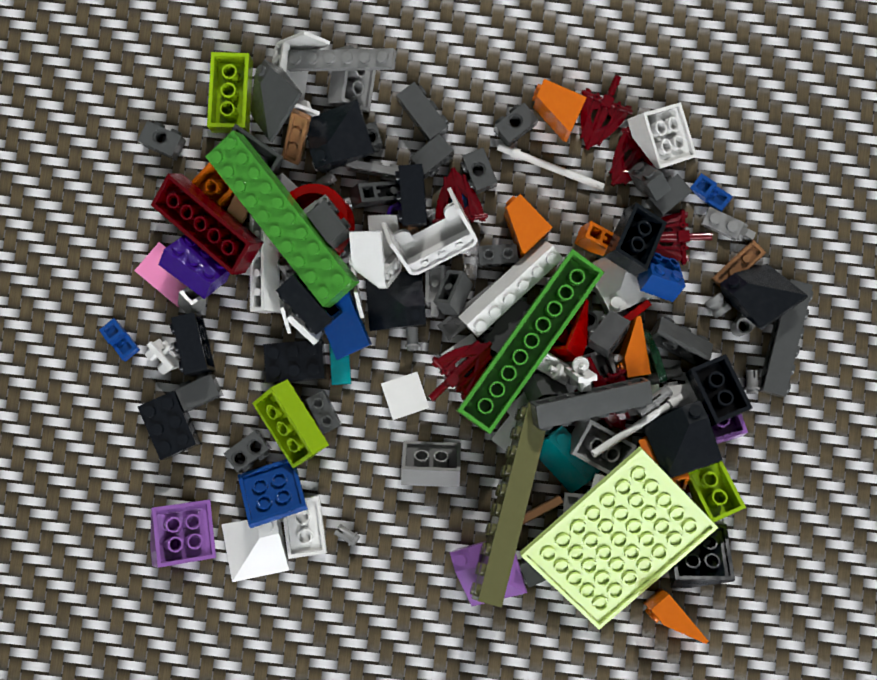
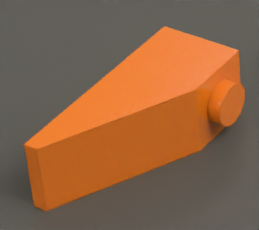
(593, 238)

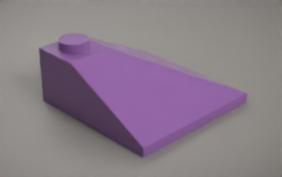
(181, 533)
(465, 563)

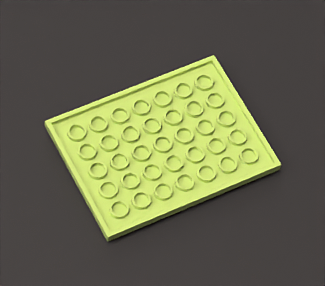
(619, 538)

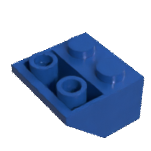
(662, 278)

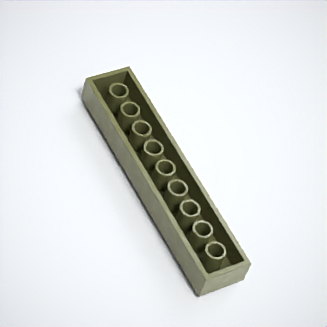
(509, 510)

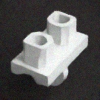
(165, 353)
(554, 368)
(580, 374)

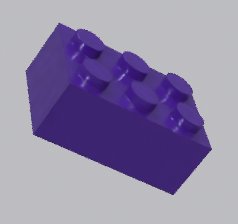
(193, 267)

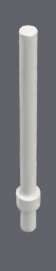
(517, 154)
(671, 403)

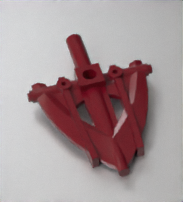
(594, 133)
(619, 167)
(459, 186)
(679, 237)
(477, 355)
(614, 419)

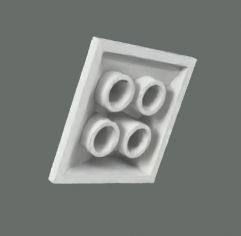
(663, 135)
(617, 287)
(255, 550)

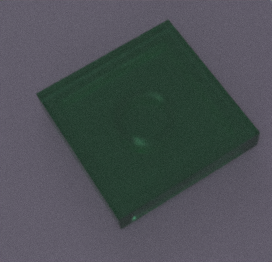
(654, 356)

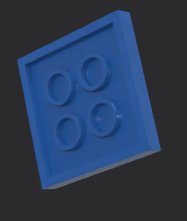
(271, 493)

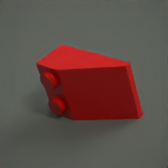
(574, 337)

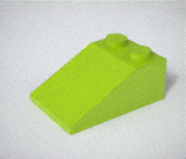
(715, 491)

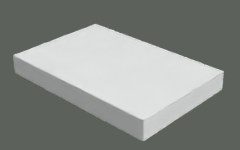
(306, 530)

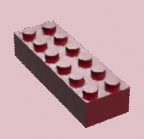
(206, 223)

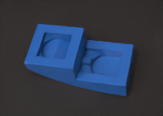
(711, 194)
(119, 339)

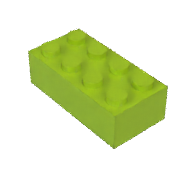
(229, 91)
(290, 423)

